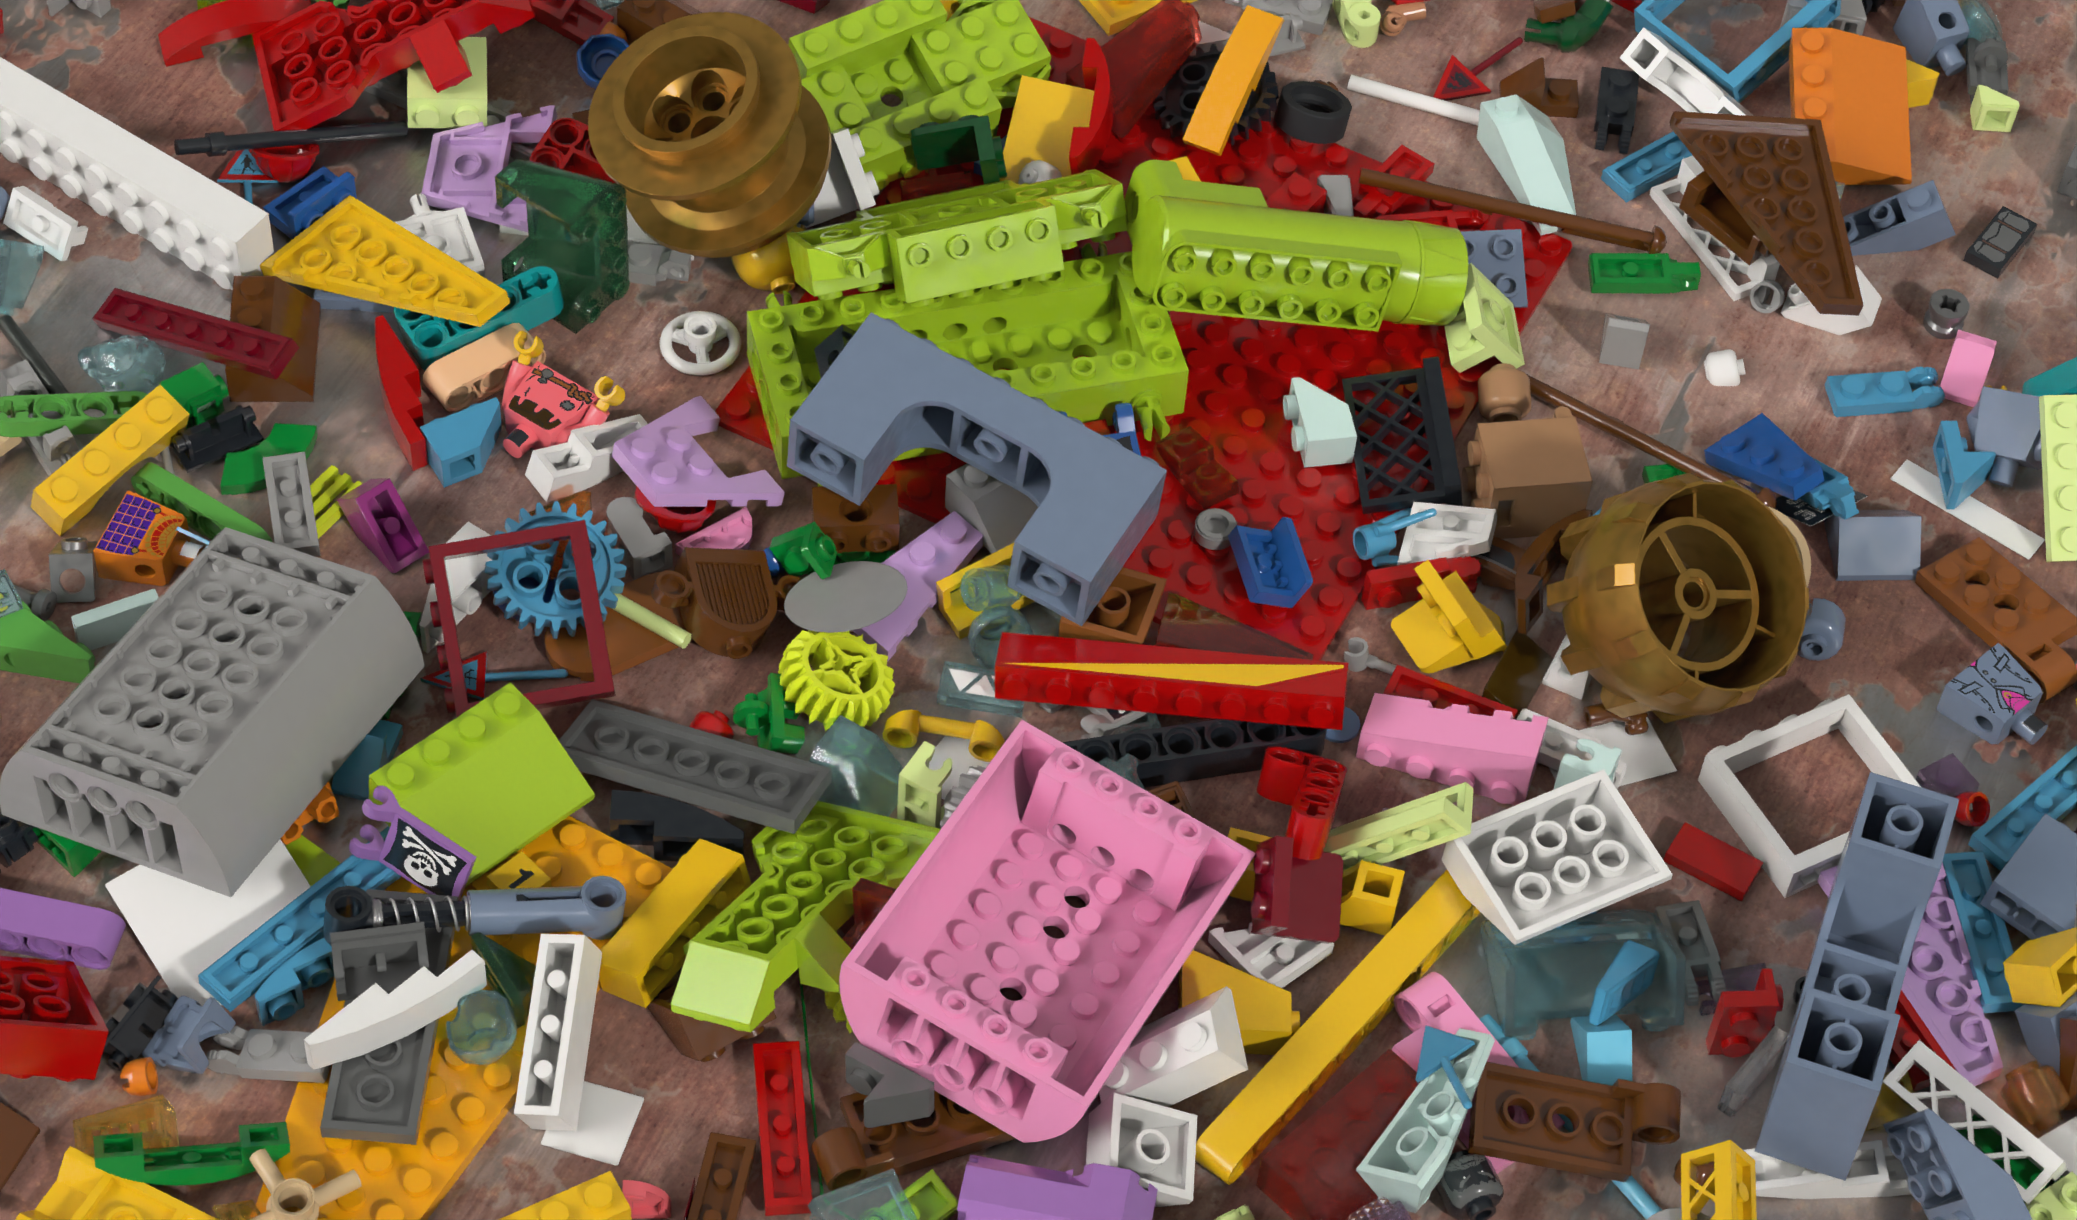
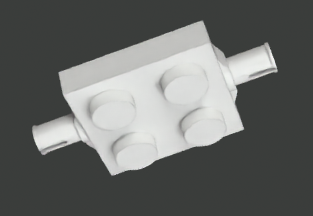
(445, 231)

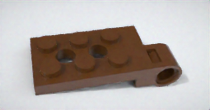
(1601, 1115)
(861, 1152)

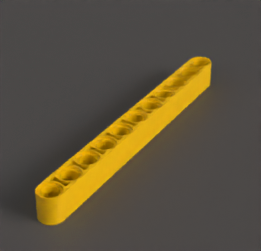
(1334, 1031)

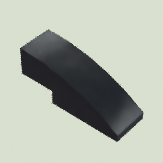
(668, 825)

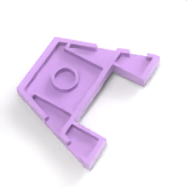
(469, 157)
(678, 472)

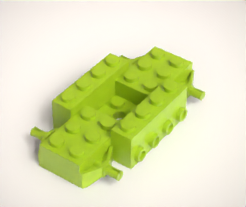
(927, 62)
(959, 239)

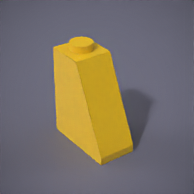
(1261, 1007)

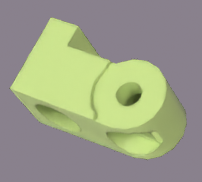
(1358, 21)

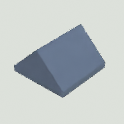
(1875, 545)

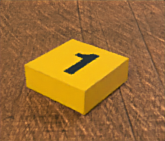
(518, 873)

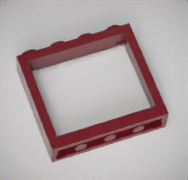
(443, 613)

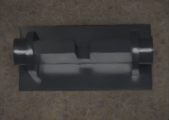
(211, 442)
(146, 1008)

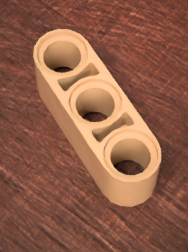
(476, 369)

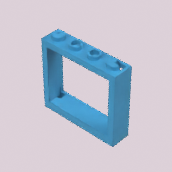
(1755, 67)

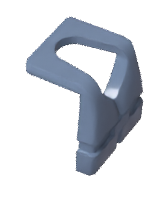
(184, 1028)

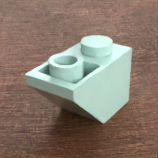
(1321, 425)

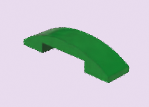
(189, 1165)

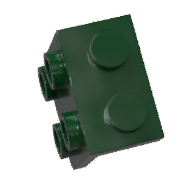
(959, 143)

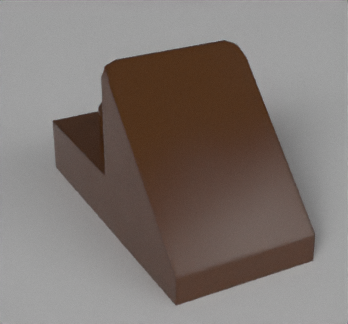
(1548, 95)

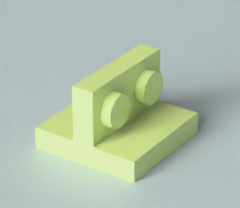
(1483, 326)

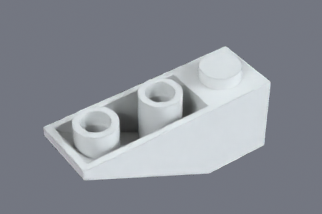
(466, 584)

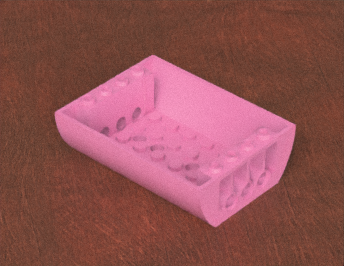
(974, 919)

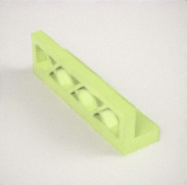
(1405, 828)

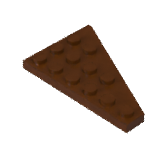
(1786, 192)

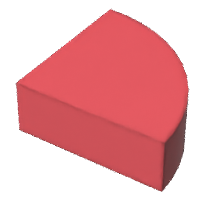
(646, 1200)

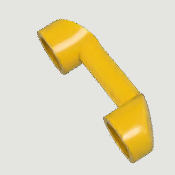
(904, 726)

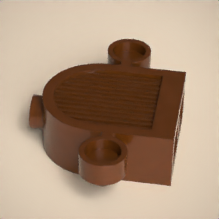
(723, 597)

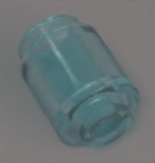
(987, 588)

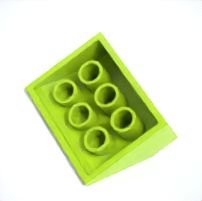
(488, 779)

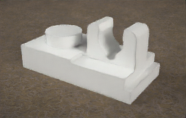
(43, 223)

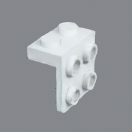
(845, 182)

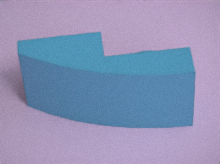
(282, 991)

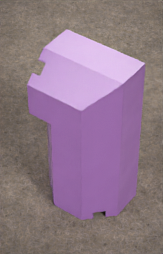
(1025, 1192)

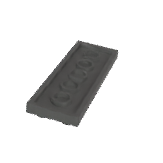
(695, 766)
(385, 1089)

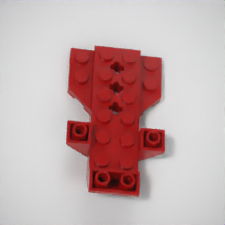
(328, 55)

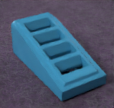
(1624, 980)

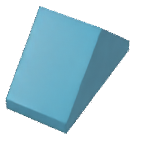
(1603, 1049)

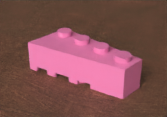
(1453, 745)

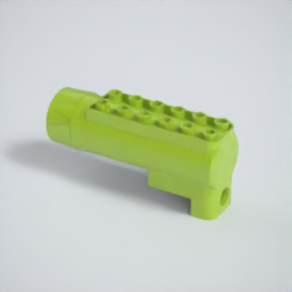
(1236, 257)

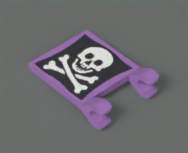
(413, 848)

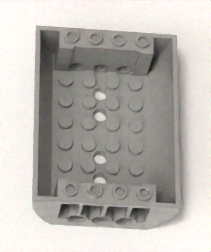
(250, 737)

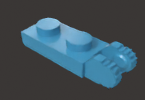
(1883, 392)

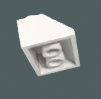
(1181, 1053)

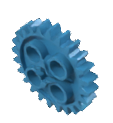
(517, 563)

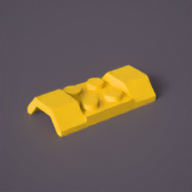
(93, 1194)

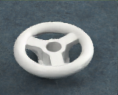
(700, 334)

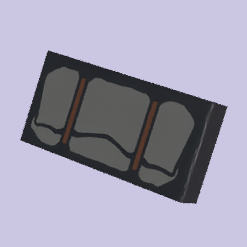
(2000, 242)

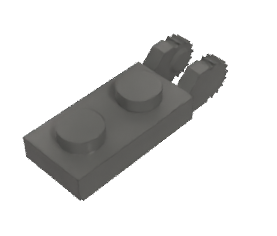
(1692, 935)

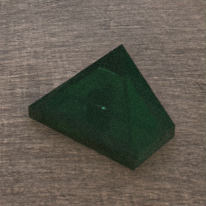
(507, 974)

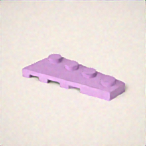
(923, 562)

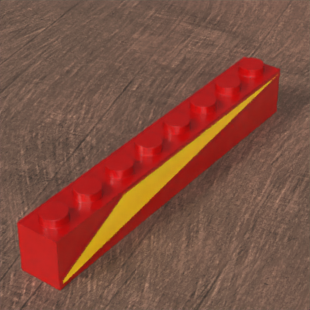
(1171, 680)

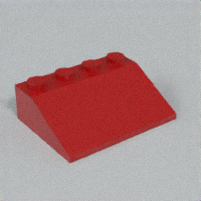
(48, 1021)

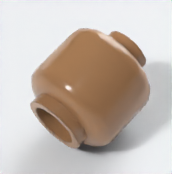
(1504, 394)

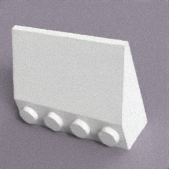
(1554, 858)

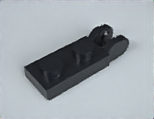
(1616, 107)

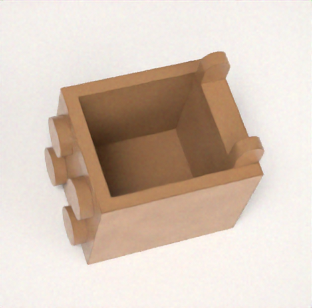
(1528, 473)

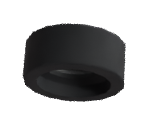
(1312, 112)

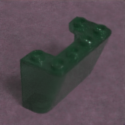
(573, 228)

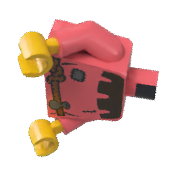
(545, 405)

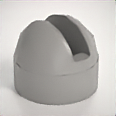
(1761, 292)

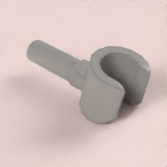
(1360, 659)

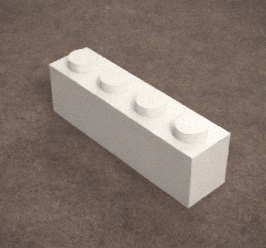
(558, 1032)

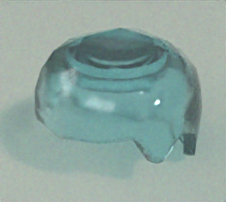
(987, 630)
(482, 1028)

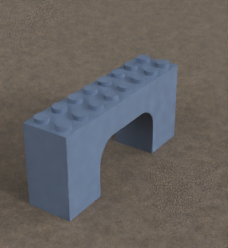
(907, 394)
(1856, 976)

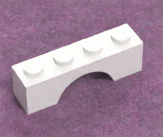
(1678, 77)

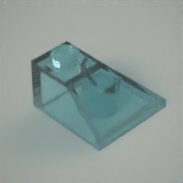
(862, 768)

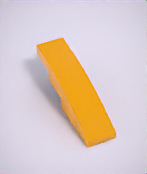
(1233, 80)

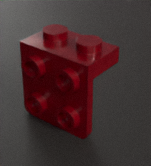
(1296, 895)

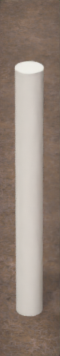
(1413, 99)

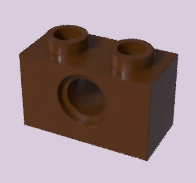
(858, 528)

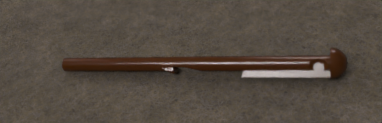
(1571, 224)
(1638, 439)

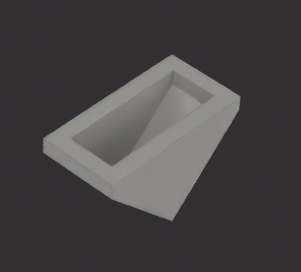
(1623, 341)

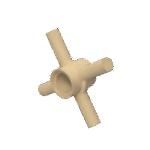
(297, 1192)

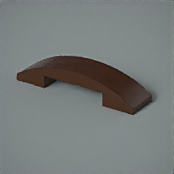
(1536, 569)

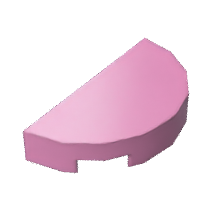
(727, 533)

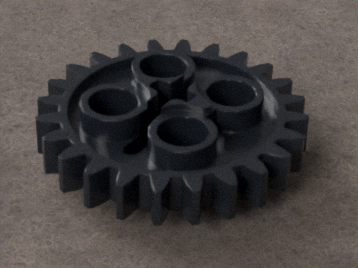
(1183, 91)

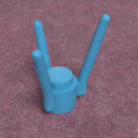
(1378, 538)

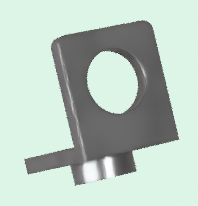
(73, 554)

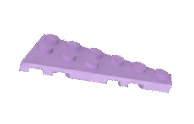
(1944, 989)

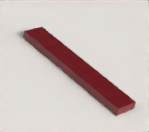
(196, 333)

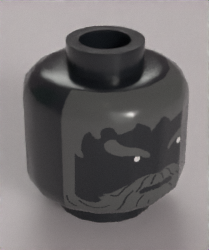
(1470, 1187)

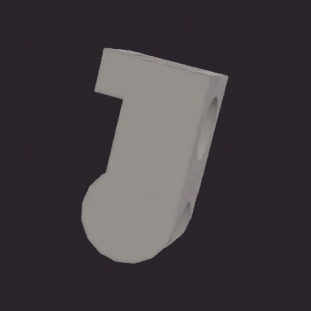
(642, 549)

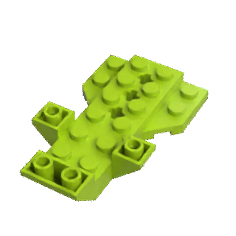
(793, 913)

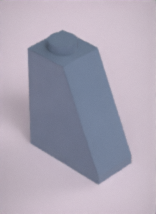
(2039, 882)

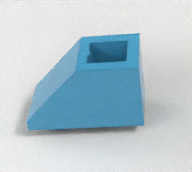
(462, 441)

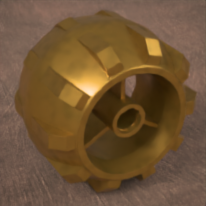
(1671, 559)

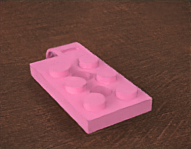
(1438, 1005)

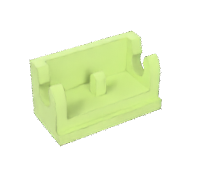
(922, 788)

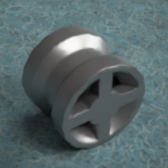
(1946, 313)

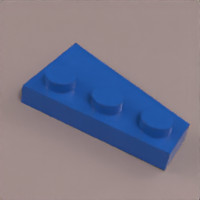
(1766, 458)

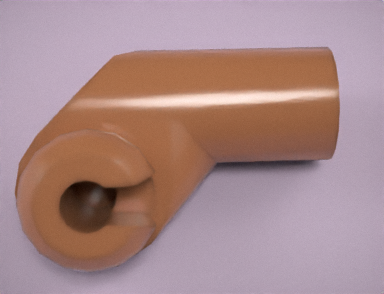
(1397, 16)

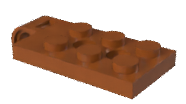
(2027, 632)

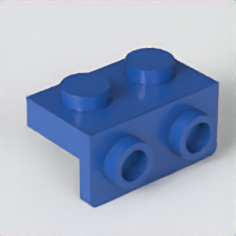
(309, 200)
(1271, 563)

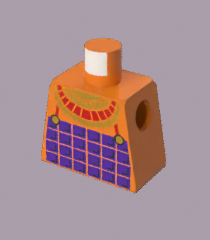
(144, 543)

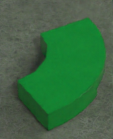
(245, 469)

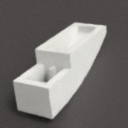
(581, 461)

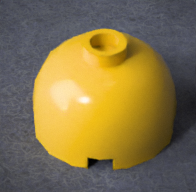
(768, 266)

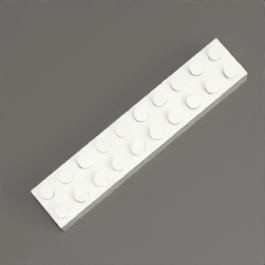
(130, 180)

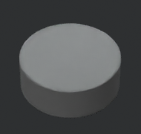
(1213, 528)

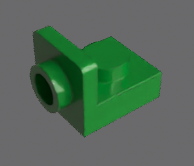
(805, 551)

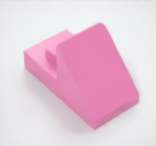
(1967, 368)

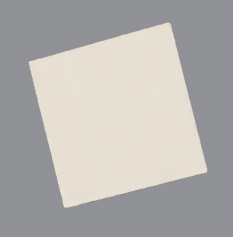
(193, 926)

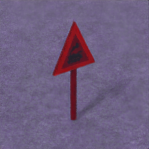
(1462, 83)

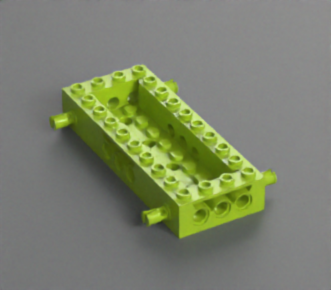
(1023, 328)

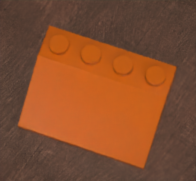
(1860, 98)

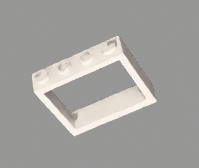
(1790, 871)

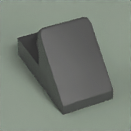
(892, 1090)

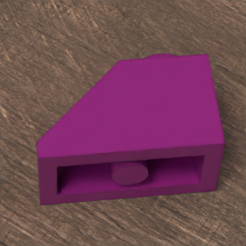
(383, 523)

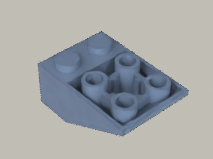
(1951, 1173)

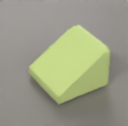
(1992, 110)

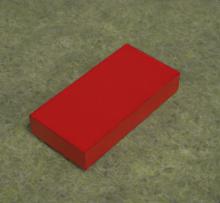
(1713, 861)

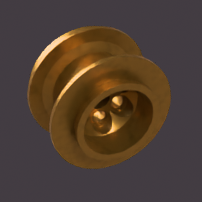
(711, 134)

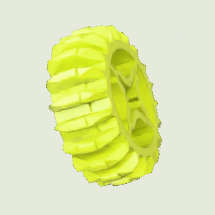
(840, 667)

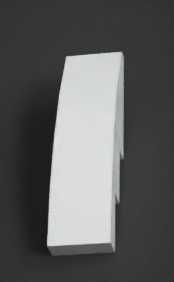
(383, 1018)
(1872, 1174)

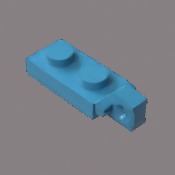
(1833, 494)

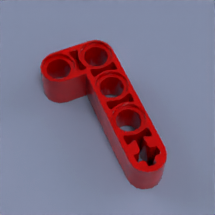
(573, 157)
(1311, 788)

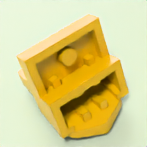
(1447, 624)

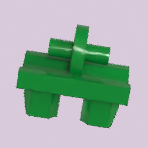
(765, 717)

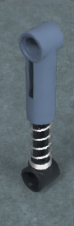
(590, 908)

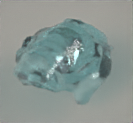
(124, 364)

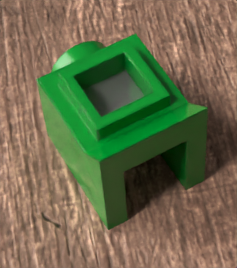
(198, 393)

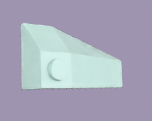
(1527, 155)
(1421, 1136)

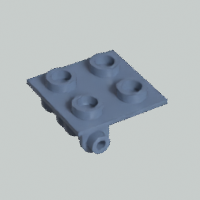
(1501, 260)

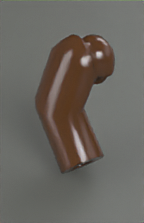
(1598, 715)

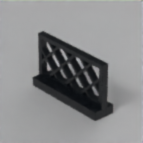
(1435, 425)

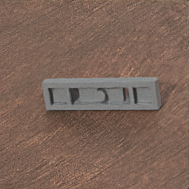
(51, 448)

